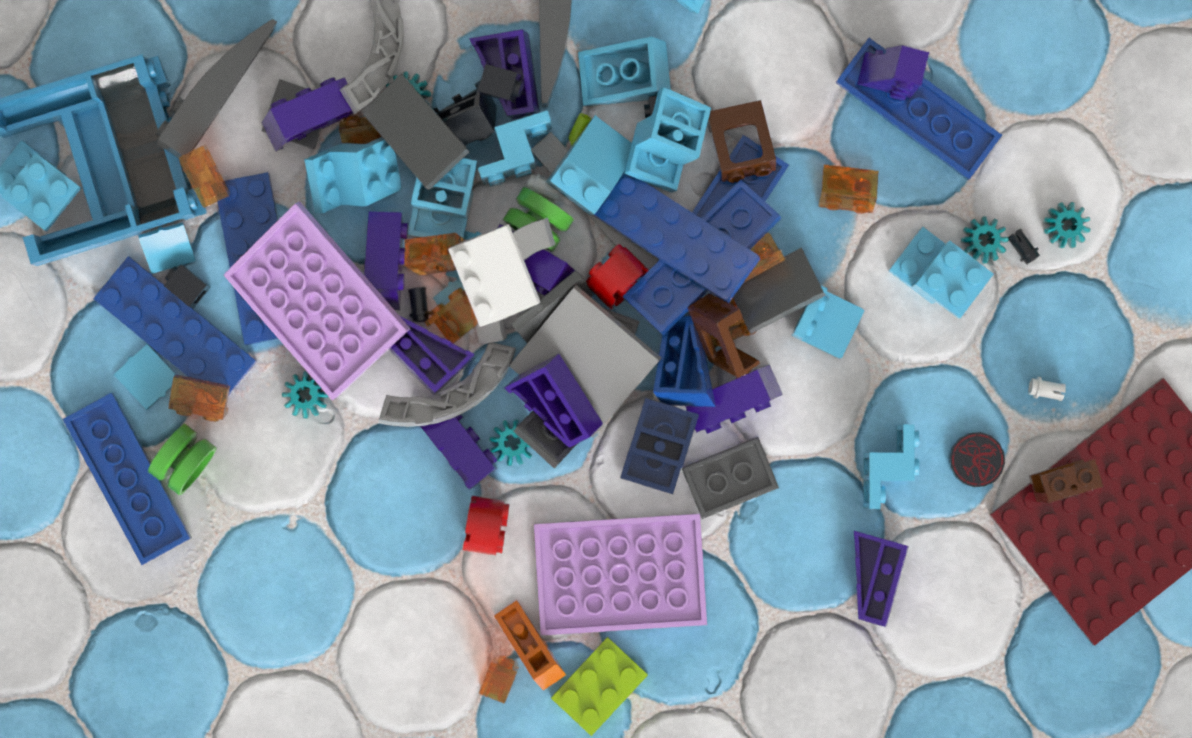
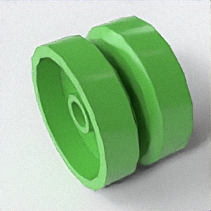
(538, 209)
(182, 459)

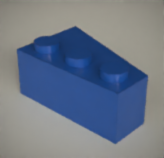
(683, 368)

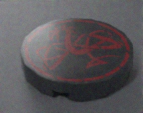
(977, 459)

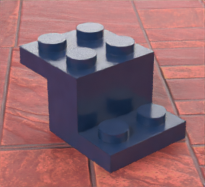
(659, 446)

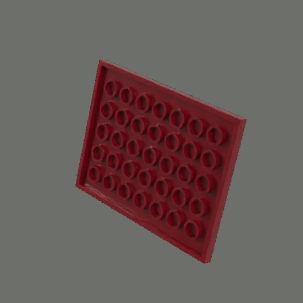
(1124, 541)

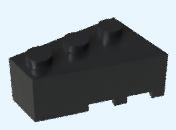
(470, 116)

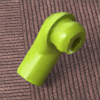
(579, 125)

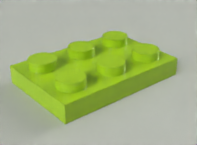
(599, 686)

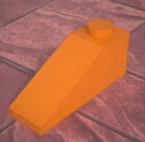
(529, 645)

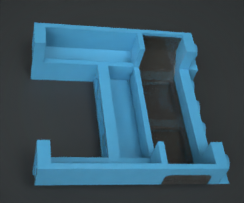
(113, 139)

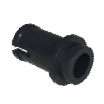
(1024, 247)
(418, 304)

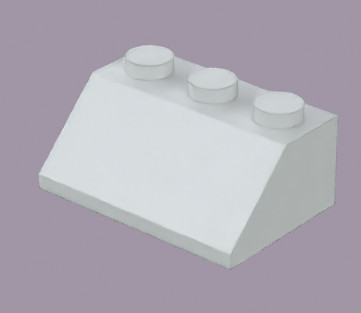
(494, 275)

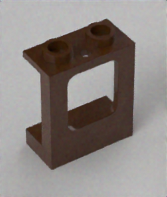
(739, 116)
(715, 317)
(1065, 481)

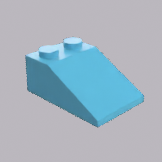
(624, 72)
(591, 166)

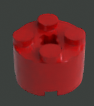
(615, 276)
(484, 525)

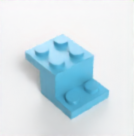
(667, 140)
(515, 148)
(352, 175)
(35, 186)
(446, 204)
(941, 272)
(890, 466)

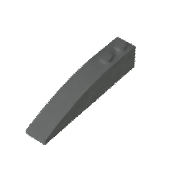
(554, 32)
(208, 96)

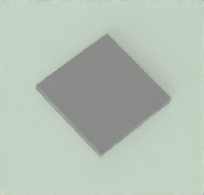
(596, 349)

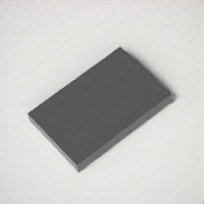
(778, 291)
(536, 316)
(730, 477)

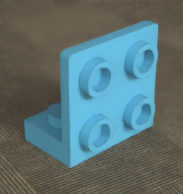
(828, 324)

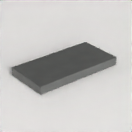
(415, 132)

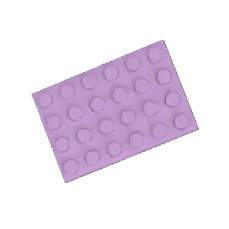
(316, 301)
(620, 574)

